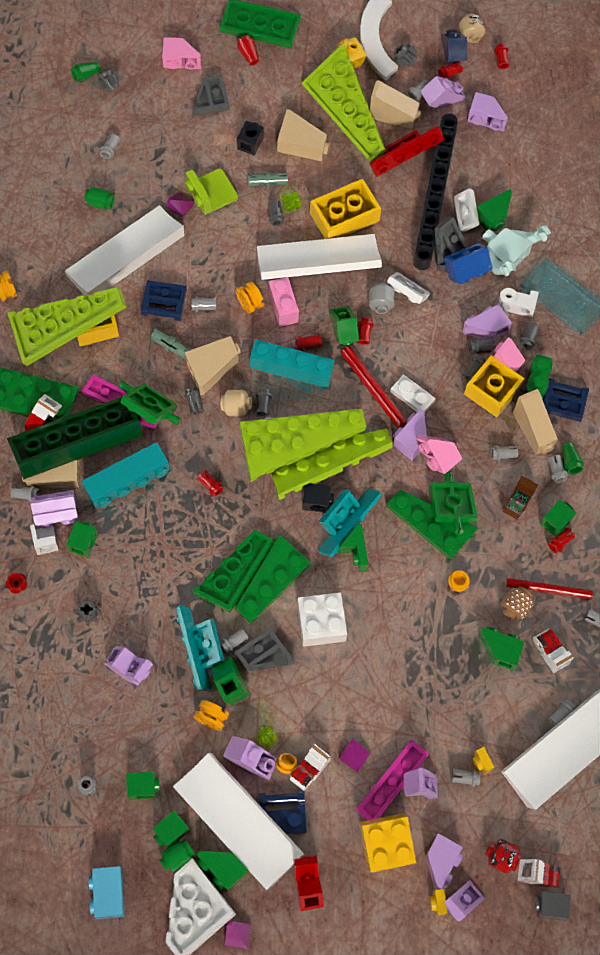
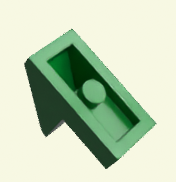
(356, 543)

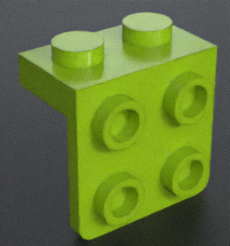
(210, 190)

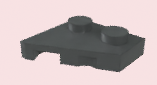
(211, 96)
(448, 241)
(264, 653)

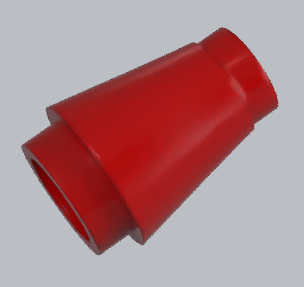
(248, 50)

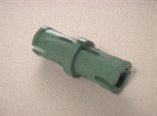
(267, 179)
(170, 343)

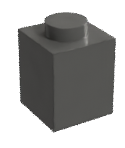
(553, 906)

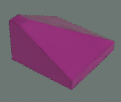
(180, 204)
(354, 755)
(237, 934)

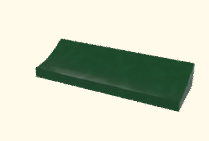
(74, 437)

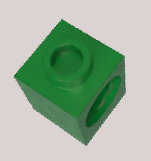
(558, 517)
(82, 539)
(142, 785)
(170, 830)

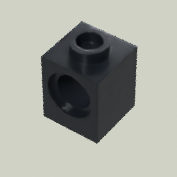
(250, 144)
(317, 498)

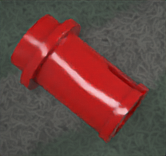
(502, 57)
(450, 70)
(365, 326)
(308, 342)
(215, 487)
(556, 544)

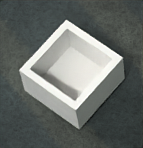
(321, 619)

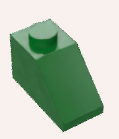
(494, 211)
(344, 325)

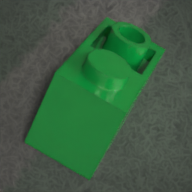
(501, 648)
(230, 682)
(224, 867)

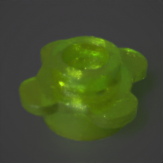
(291, 206)
(267, 736)

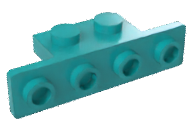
(344, 517)
(202, 646)

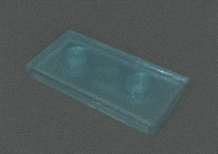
(563, 296)

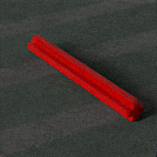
(373, 387)

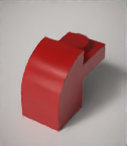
(308, 883)

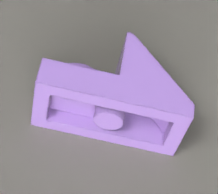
(420, 783)
(464, 901)

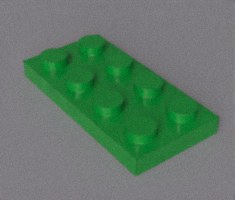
(260, 23)
(22, 391)

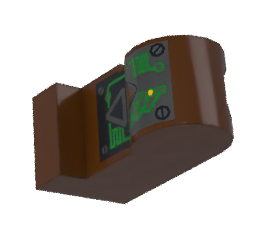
(520, 497)

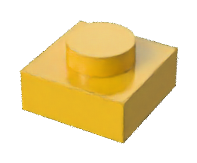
(482, 761)
(437, 902)

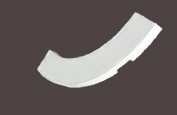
(371, 41)

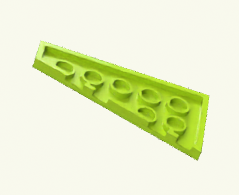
(342, 97)
(58, 322)
(288, 439)
(329, 461)

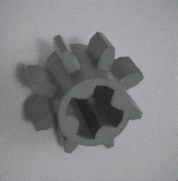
(405, 55)
(108, 80)
(83, 608)

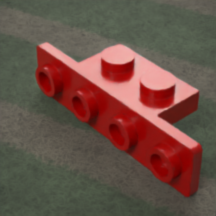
(405, 149)

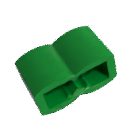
(539, 374)

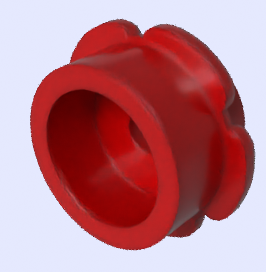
(16, 577)

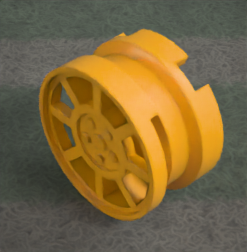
(6, 286)
(249, 297)
(211, 715)

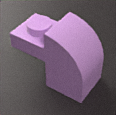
(128, 665)

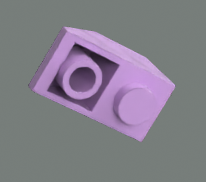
(442, 92)
(487, 112)
(488, 324)
(405, 437)
(250, 757)
(441, 859)

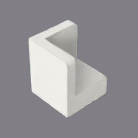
(44, 539)

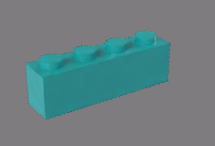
(291, 363)
(126, 475)

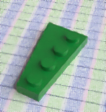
(420, 518)
(273, 577)
(231, 578)

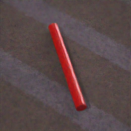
(549, 588)

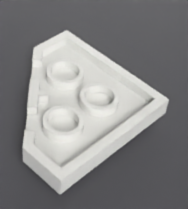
(194, 910)

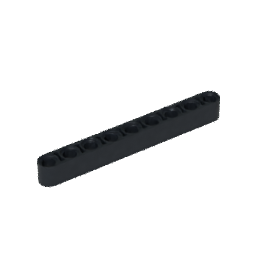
(434, 198)

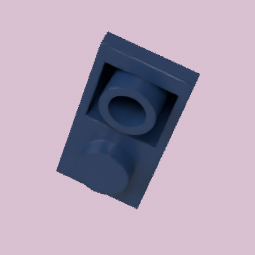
(454, 45)

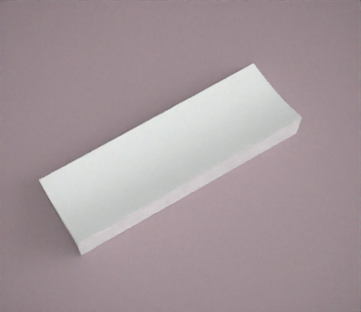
(125, 252)
(318, 256)
(557, 755)
(238, 821)

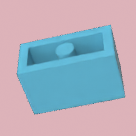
(107, 893)

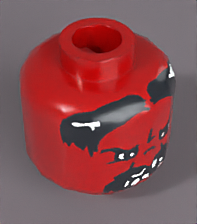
(503, 856)

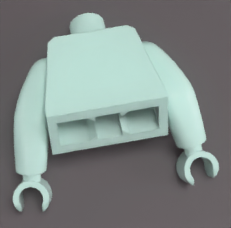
(511, 247)

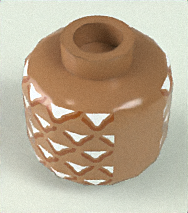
(517, 603)

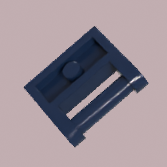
(164, 294)
(564, 405)
(292, 820)

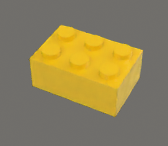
(345, 210)

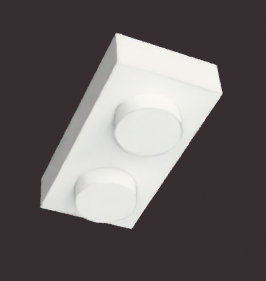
(466, 210)
(407, 287)
(412, 394)

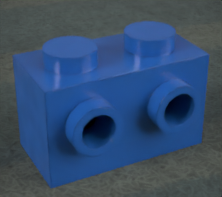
(468, 263)

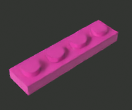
(104, 391)
(391, 781)

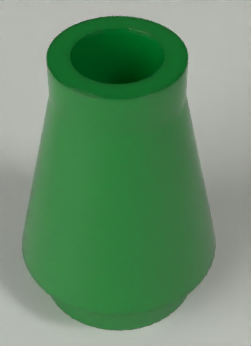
(83, 71)
(572, 460)

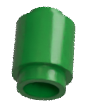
(99, 198)
(176, 856)

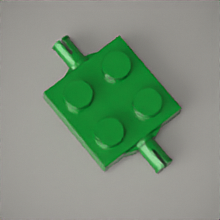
(149, 403)
(453, 502)

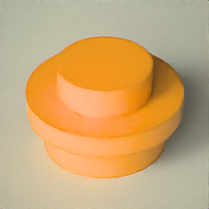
(458, 581)
(286, 763)

